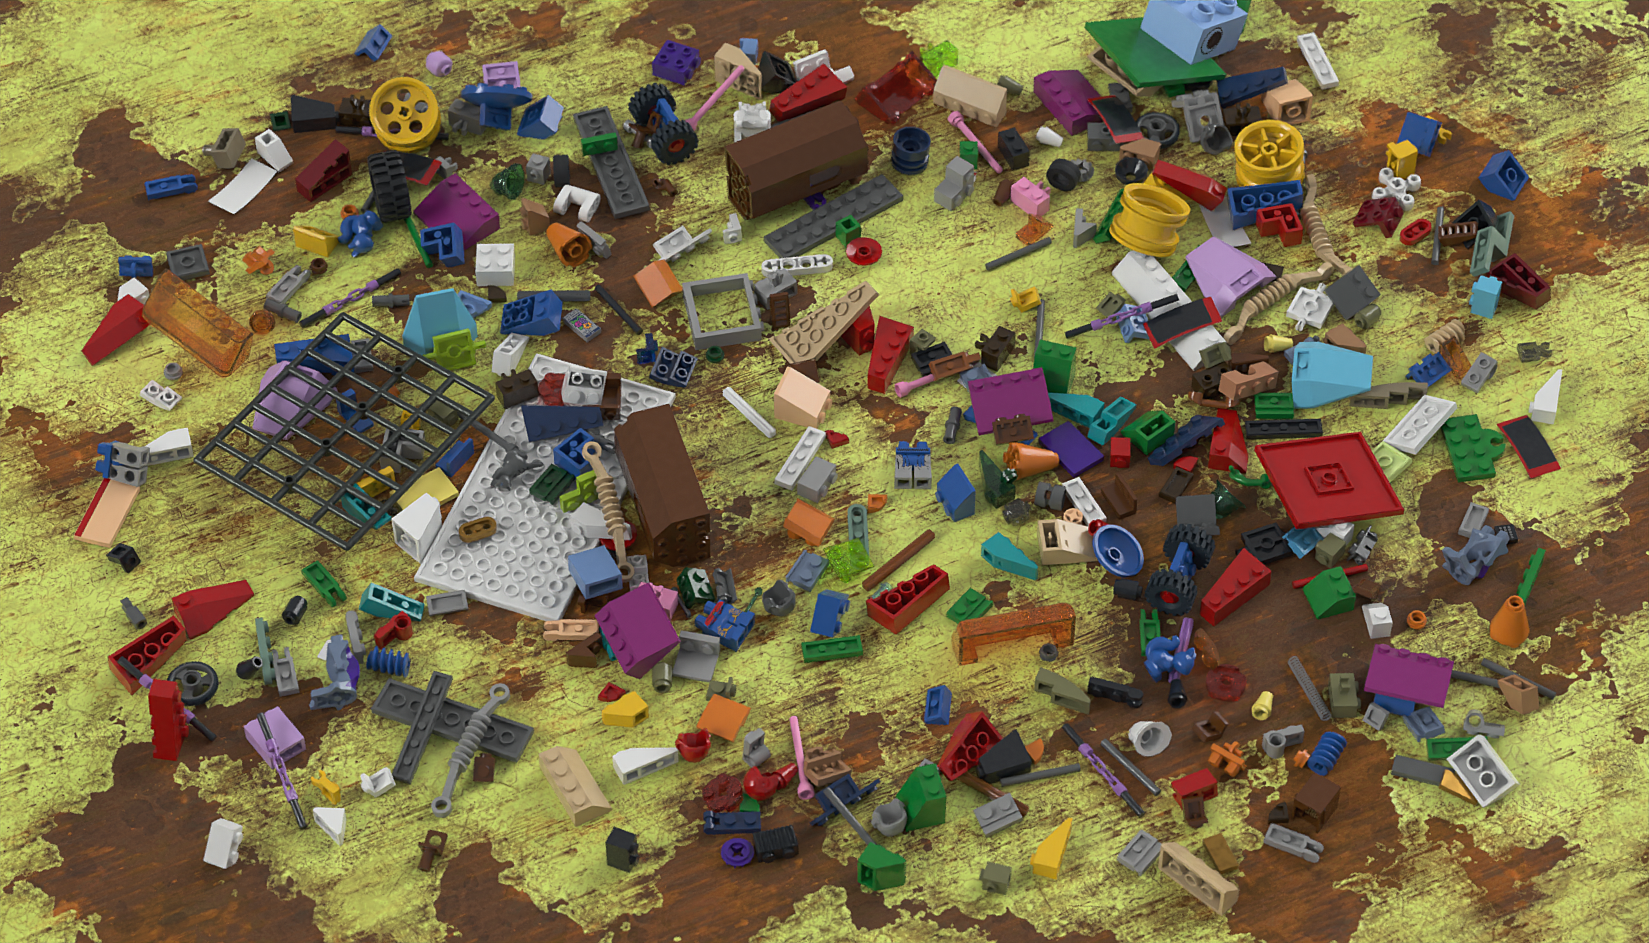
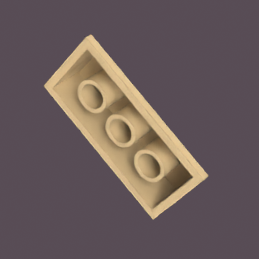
(1107, 64)
(970, 96)
(573, 784)
(1197, 877)

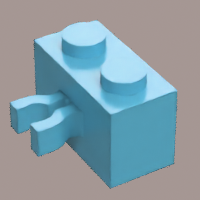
(1485, 296)

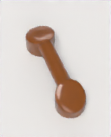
(1197, 398)

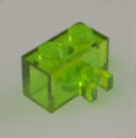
(940, 55)

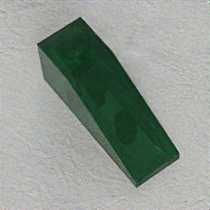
(995, 491)

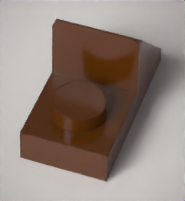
(583, 653)

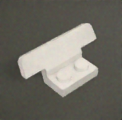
(810, 63)

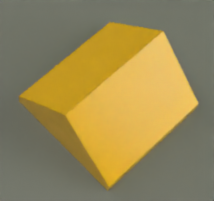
(315, 240)

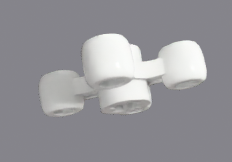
(1397, 188)

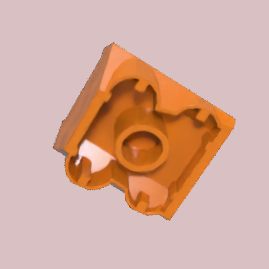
(807, 523)

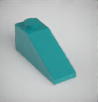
(1077, 407)
(361, 509)
(387, 603)

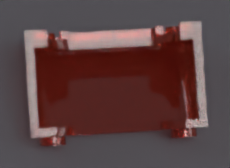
(897, 89)

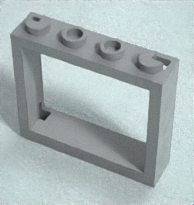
(726, 336)

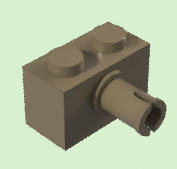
(226, 148)

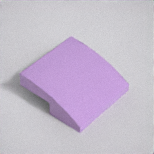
(501, 73)

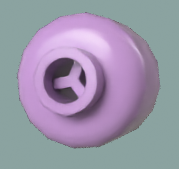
(438, 64)

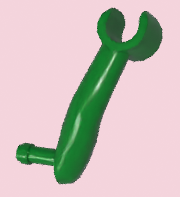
(1264, 481)

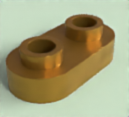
(477, 529)

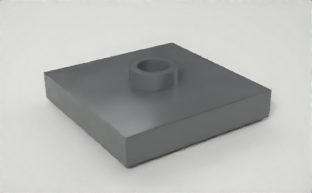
(188, 262)

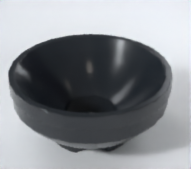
(1133, 167)

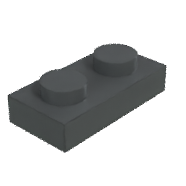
(1122, 94)

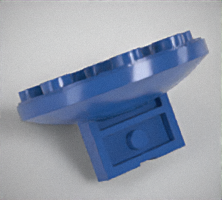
(496, 102)

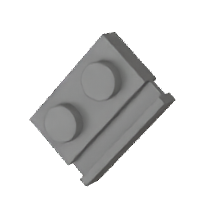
(598, 243)
(998, 815)
(1140, 852)

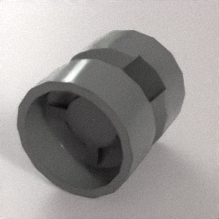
(1056, 498)

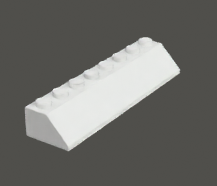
(1148, 281)

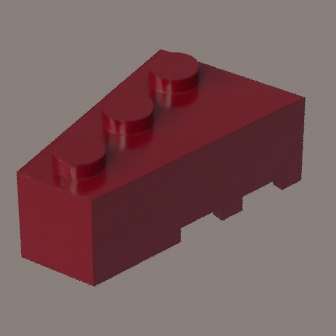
(325, 171)
(1521, 282)

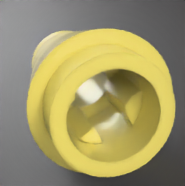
(1277, 343)
(1262, 708)

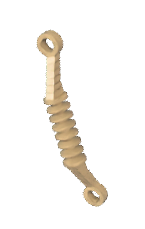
(1316, 228)
(1272, 294)
(610, 507)

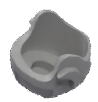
(890, 818)

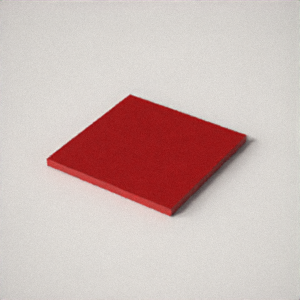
(1328, 480)

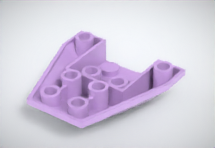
(1226, 273)
(282, 406)

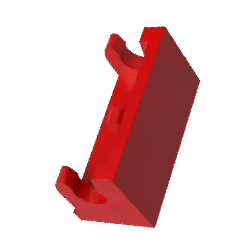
(1195, 784)

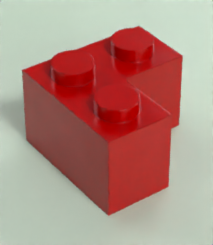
(1281, 221)

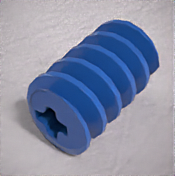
(384, 662)
(1326, 753)

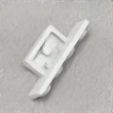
(677, 242)

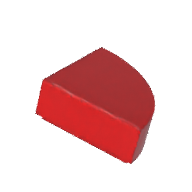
(836, 439)
(1187, 463)
(611, 693)

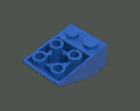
(533, 315)

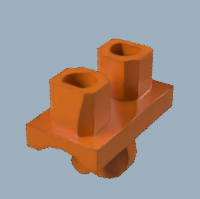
(259, 260)
(1235, 763)

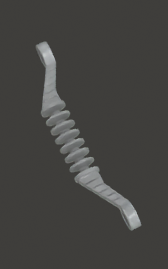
(467, 746)

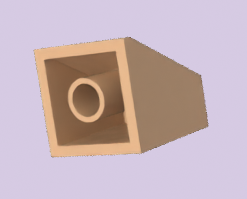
(1289, 103)
(801, 400)

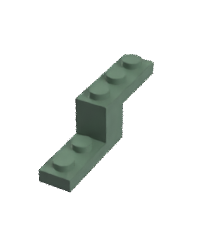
(1491, 244)

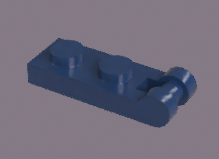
(732, 822)

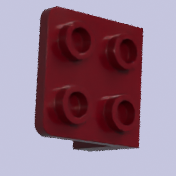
(1381, 212)

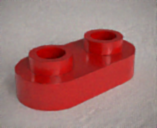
(1413, 232)

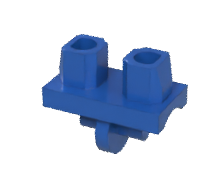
(135, 266)

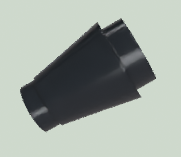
(247, 668)
(1177, 696)

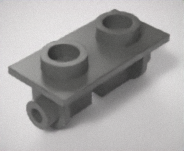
(1364, 539)
(725, 585)

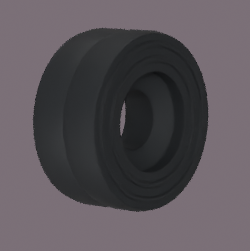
(561, 170)
(1063, 174)

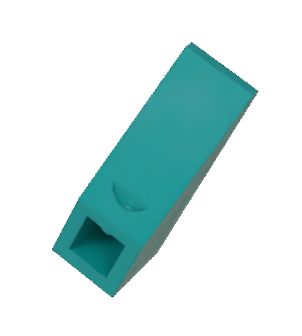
(1006, 557)

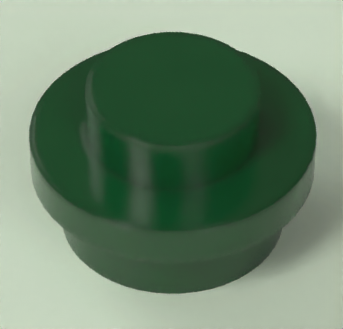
(714, 354)
(1008, 476)

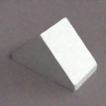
(332, 822)

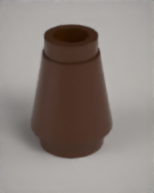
(1003, 192)

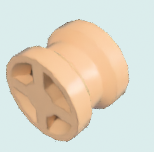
(1073, 515)

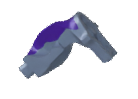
(1481, 546)
(344, 673)

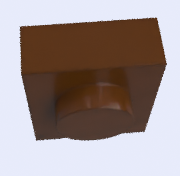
(598, 601)
(1212, 728)
(484, 768)
(1194, 811)

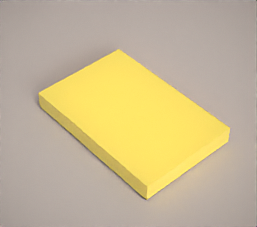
(433, 483)

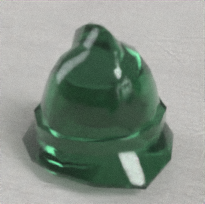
(509, 182)
(1225, 502)

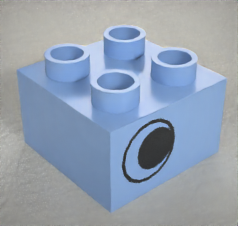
(1195, 27)

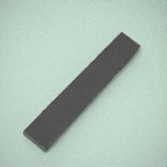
(422, 727)

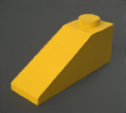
(1051, 851)

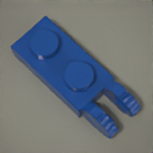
(170, 186)

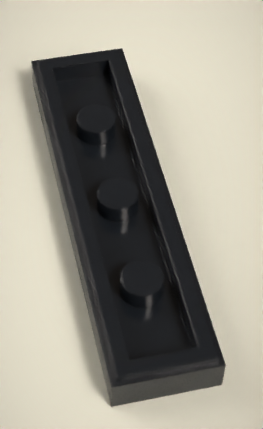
(1283, 429)

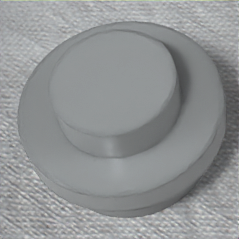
(173, 371)

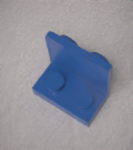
(1420, 132)

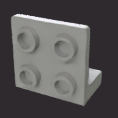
(697, 656)

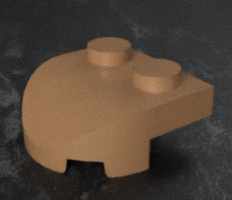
(824, 766)

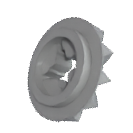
(1087, 171)

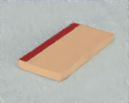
(106, 513)

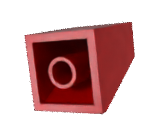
(861, 333)

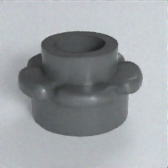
(1048, 648)

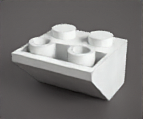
(583, 386)

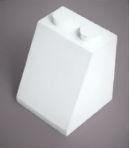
(418, 526)

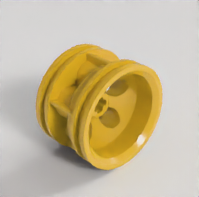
(405, 140)

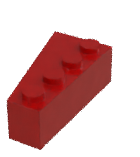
(888, 352)
(1235, 587)
(909, 599)

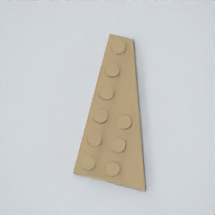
(824, 326)

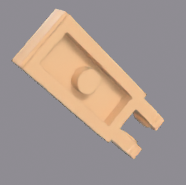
(570, 629)

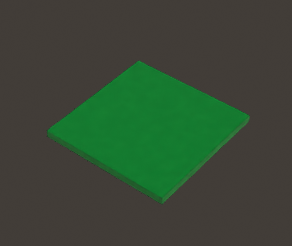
(1145, 58)

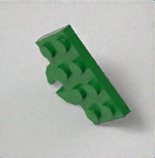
(1471, 448)

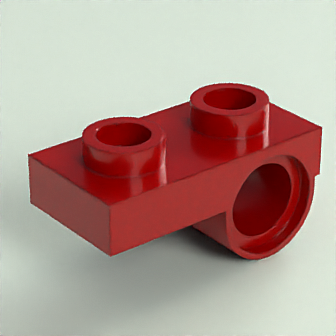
(398, 627)

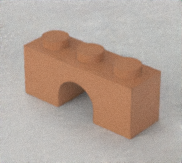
(1259, 379)

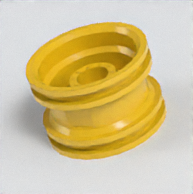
(1269, 154)
(1149, 220)

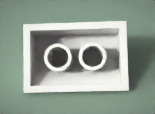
(1483, 771)

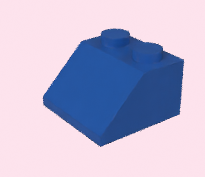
(541, 119)
(1504, 175)
(956, 494)

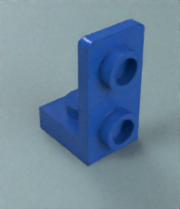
(347, 412)

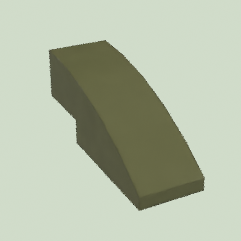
(1061, 691)

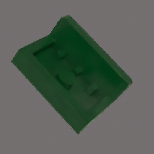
(694, 587)

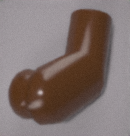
(664, 185)

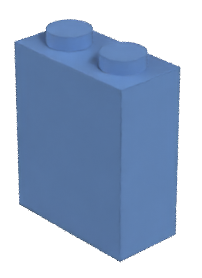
(595, 572)

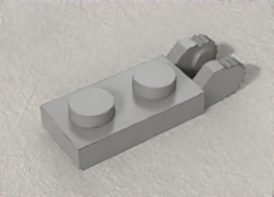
(288, 285)
(355, 635)
(285, 673)
(1293, 842)

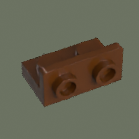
(1012, 429)

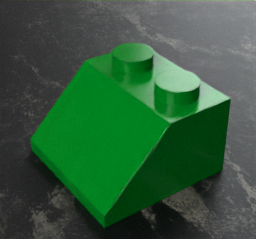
(1330, 593)

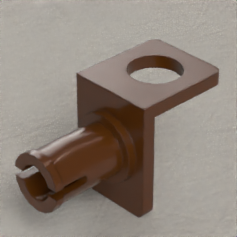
(642, 131)
(430, 851)

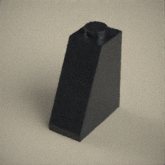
(312, 115)
(1004, 760)

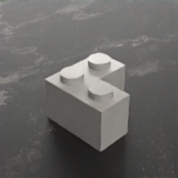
(957, 184)
(403, 448)

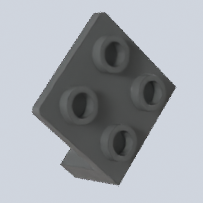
(1198, 511)

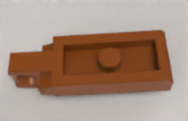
(953, 364)

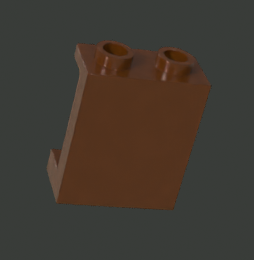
(611, 399)

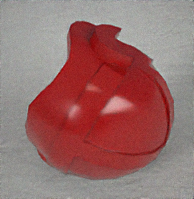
(694, 746)
(760, 785)

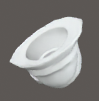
(1150, 737)

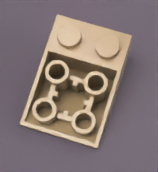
(727, 60)
(1064, 542)

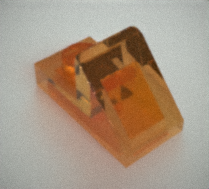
(1034, 230)
(1454, 356)

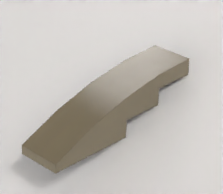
(1389, 393)

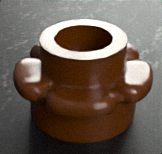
(318, 266)

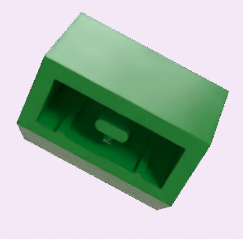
(1150, 430)
(881, 868)

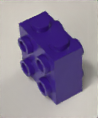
(676, 62)

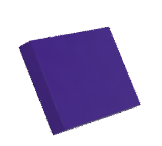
(1074, 450)

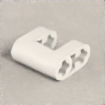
(569, 194)

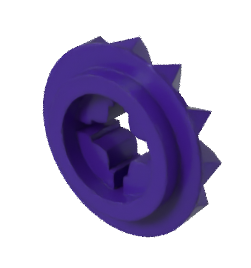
(737, 845)

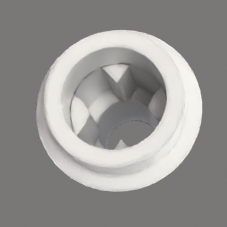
(1049, 137)

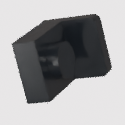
(125, 556)

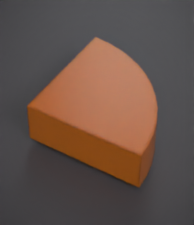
(876, 502)
(1035, 750)

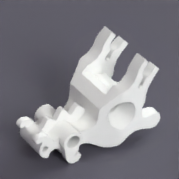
(750, 120)

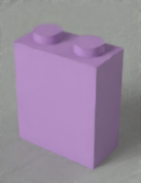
(286, 735)

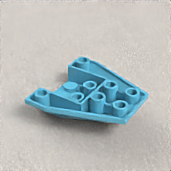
(436, 315)
(1328, 374)

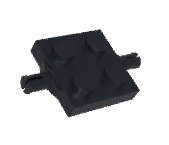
(1266, 543)

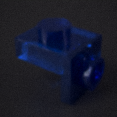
(647, 354)

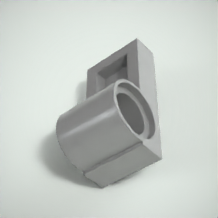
(1480, 371)
(1493, 730)
(1282, 738)
(754, 749)

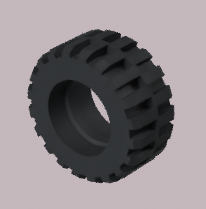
(389, 186)

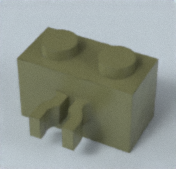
(1343, 695)

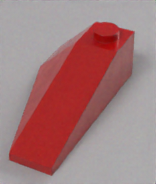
(1193, 184)
(117, 327)
(1228, 444)
(206, 606)
(968, 743)

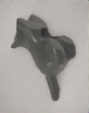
(513, 466)

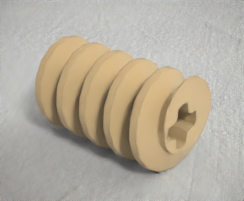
(1453, 328)

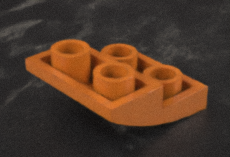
(723, 717)

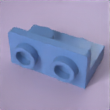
(1133, 325)

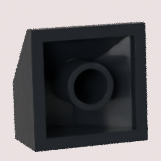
(775, 74)
(1477, 212)

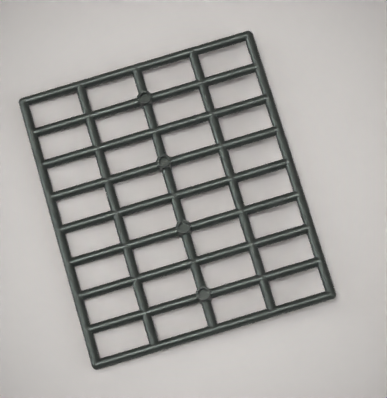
(326, 444)

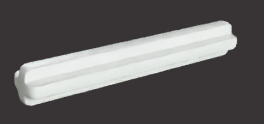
(749, 412)

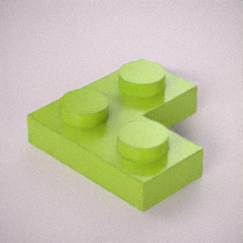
(585, 492)

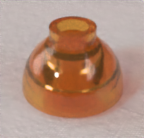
(262, 321)

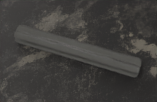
(563, 295)

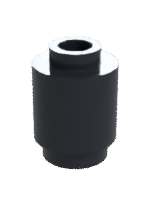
(1127, 589)
(294, 610)

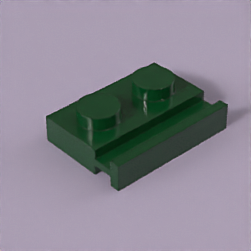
(551, 484)

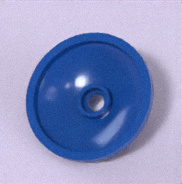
(1118, 551)

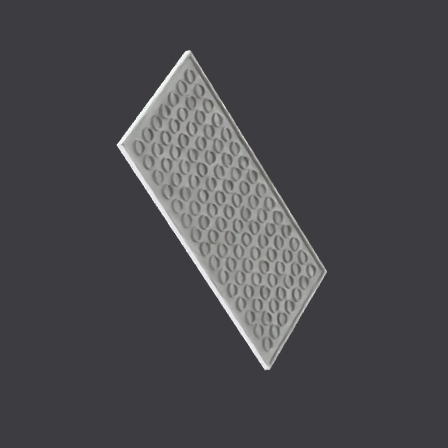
(528, 555)

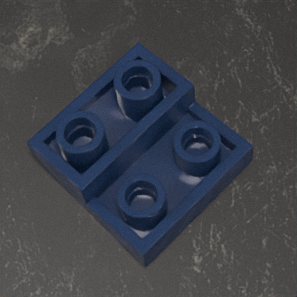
(673, 368)

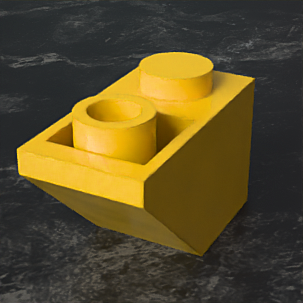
(626, 712)

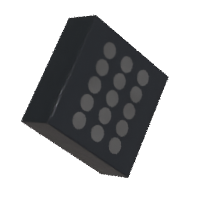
(1510, 530)

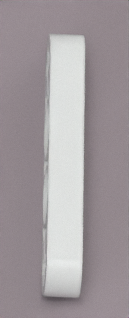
(797, 262)

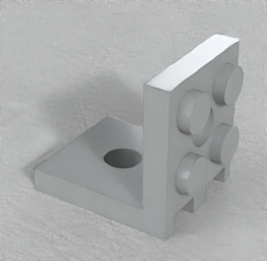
(1195, 107)

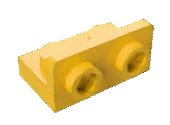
(374, 487)

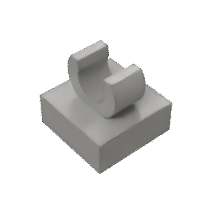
(445, 169)
(1376, 716)

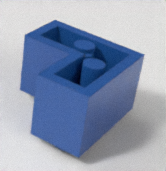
(446, 241)
(569, 453)
(828, 611)

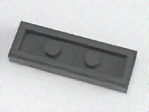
(1418, 770)

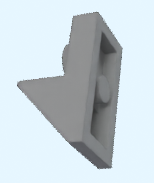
(1082, 230)

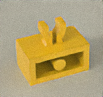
(1402, 158)

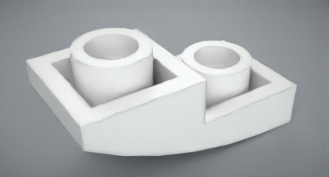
(159, 396)
(639, 563)

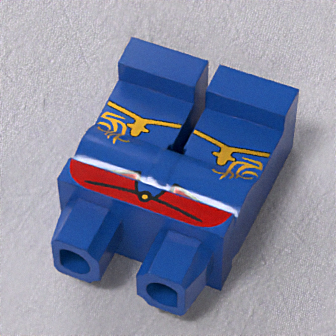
(726, 622)

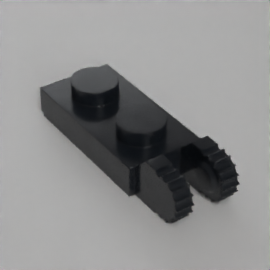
(1115, 691)

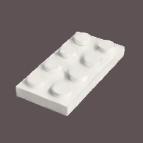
(1420, 424)

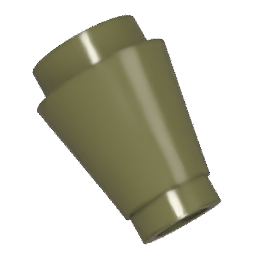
(1011, 85)

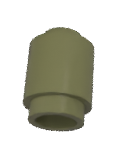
(1367, 316)
(662, 677)

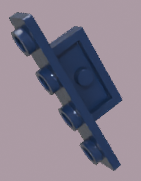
(846, 791)

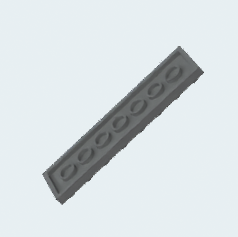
(612, 167)
(820, 223)
(503, 736)

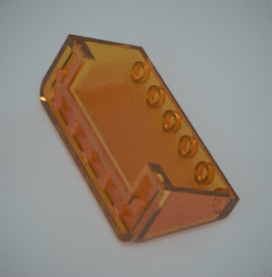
(197, 325)
(1053, 619)

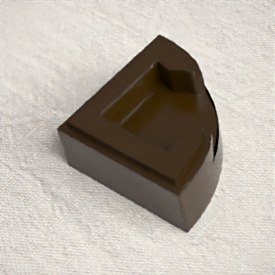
(496, 294)
(1279, 814)

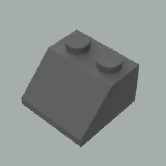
(1352, 292)

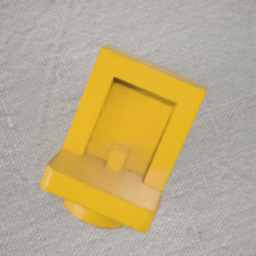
(1025, 299)

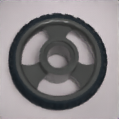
(1157, 127)
(193, 682)

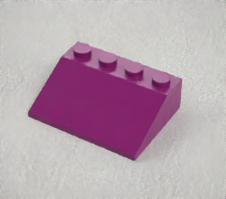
(1066, 98)
(459, 204)
(1008, 396)
(637, 630)
(1409, 675)

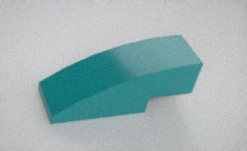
(1111, 420)

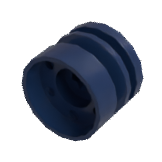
(910, 150)

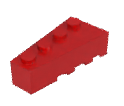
(812, 91)
(148, 652)
(167, 719)

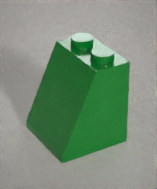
(1057, 364)
(923, 798)

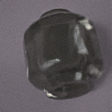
(1016, 512)

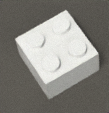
(495, 264)

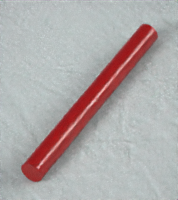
(1348, 571)

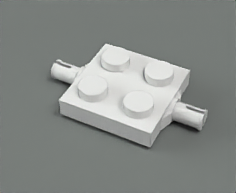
(1310, 307)

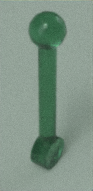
(758, 591)

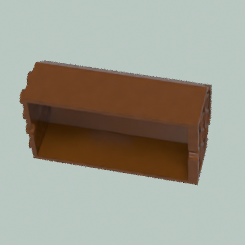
(784, 160)
(663, 486)

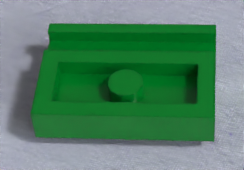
(1274, 405)
(969, 606)

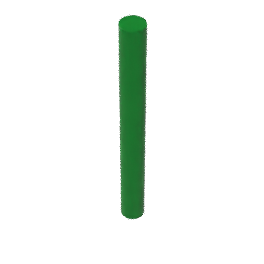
(414, 233)

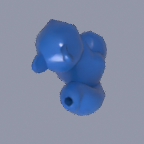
(362, 226)
(1160, 660)

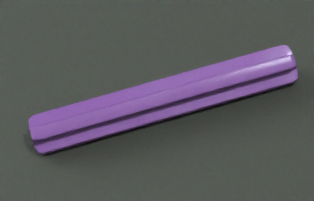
(1184, 637)

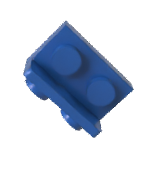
(1430, 370)

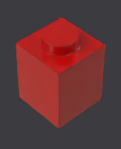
(1120, 452)

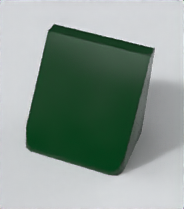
(280, 121)

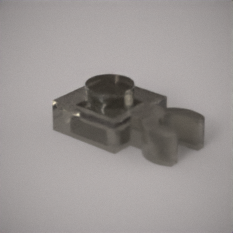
(1532, 352)

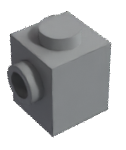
(538, 169)

